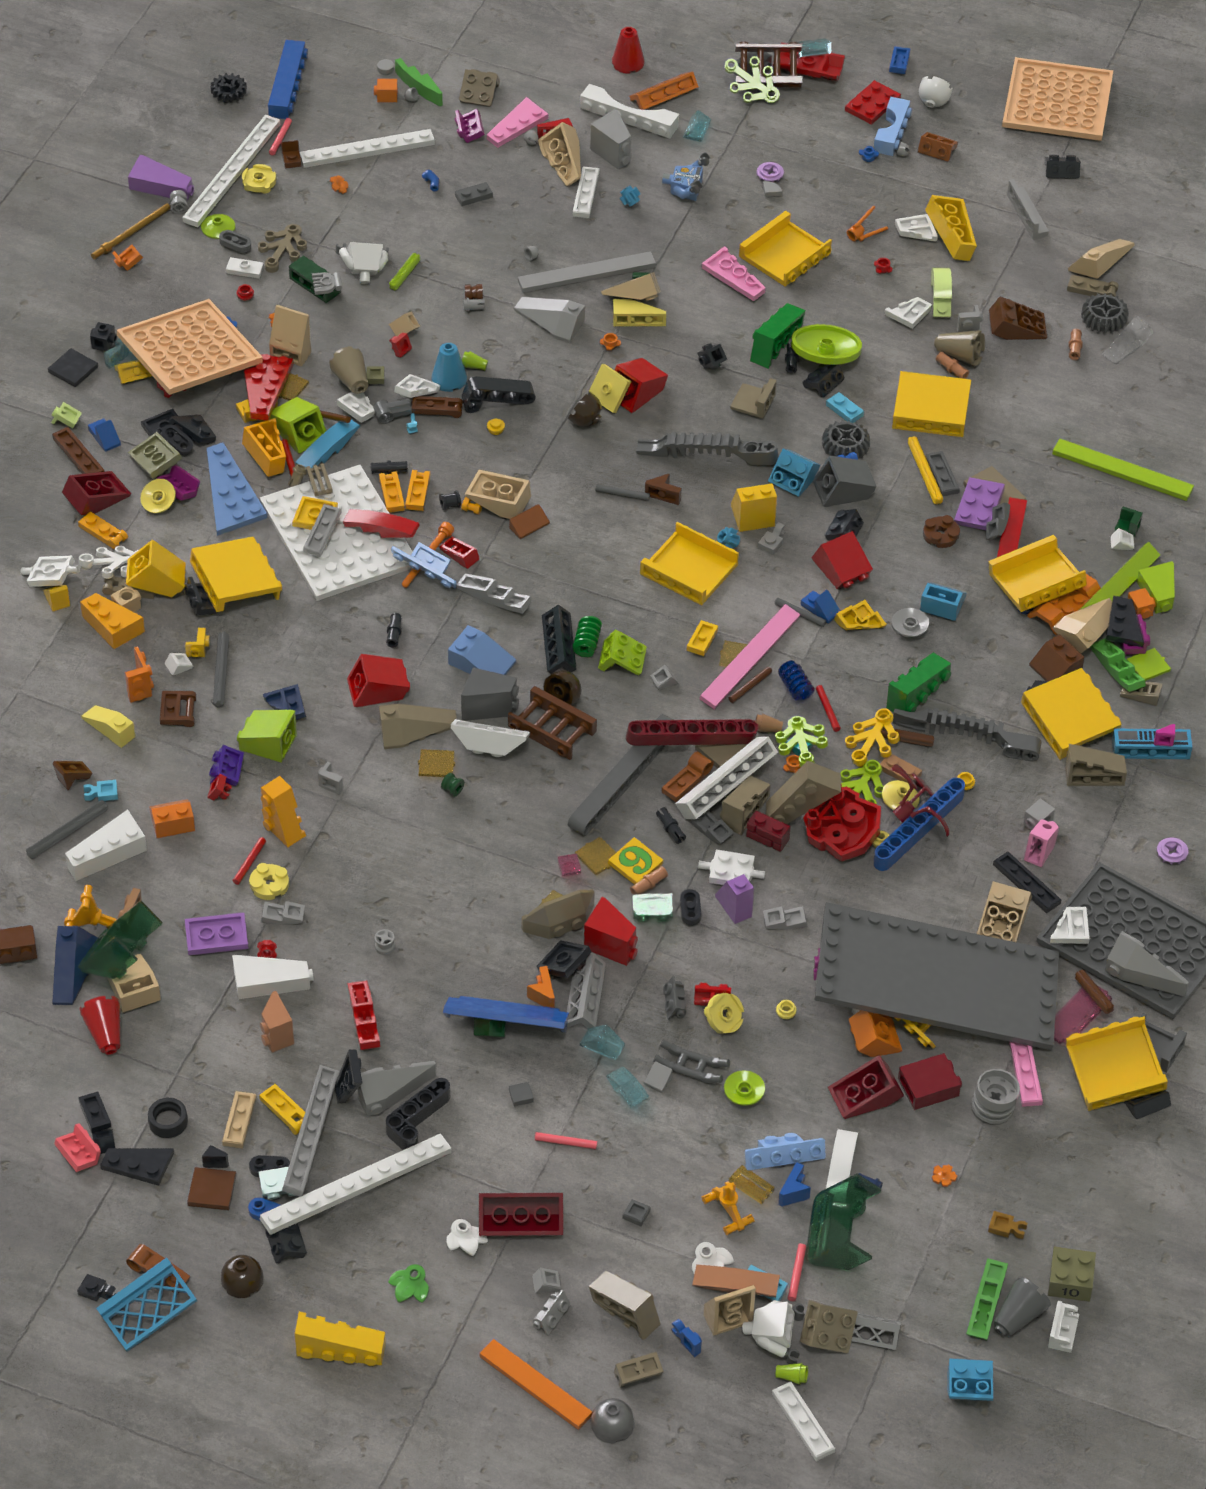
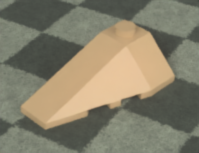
(563, 152)
(1101, 258)
(1085, 625)

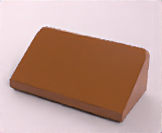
(528, 521)

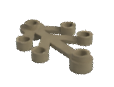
(291, 232)

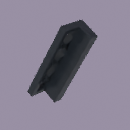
(562, 636)

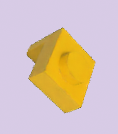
(198, 648)

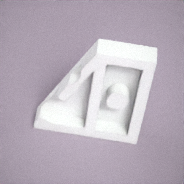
(916, 227)
(910, 312)
(415, 386)
(357, 406)
(1072, 927)

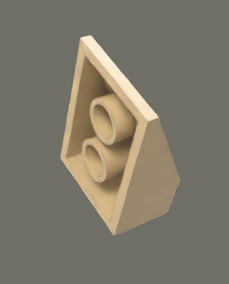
(638, 288)
(499, 493)
(730, 1310)

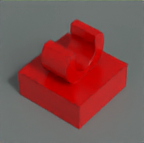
(401, 344)
(217, 788)

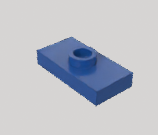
(899, 60)

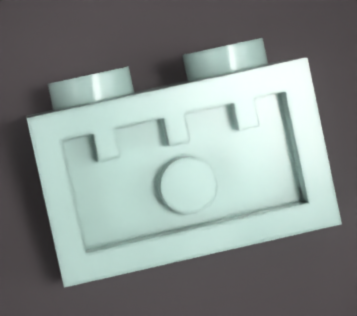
(272, 1183)

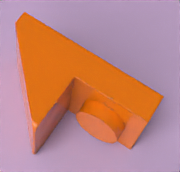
(542, 991)

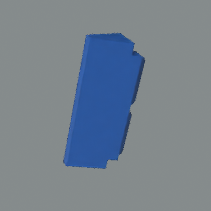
(506, 1012)

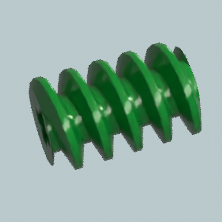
(587, 636)

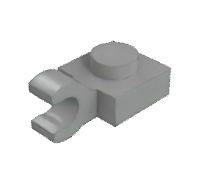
(772, 541)

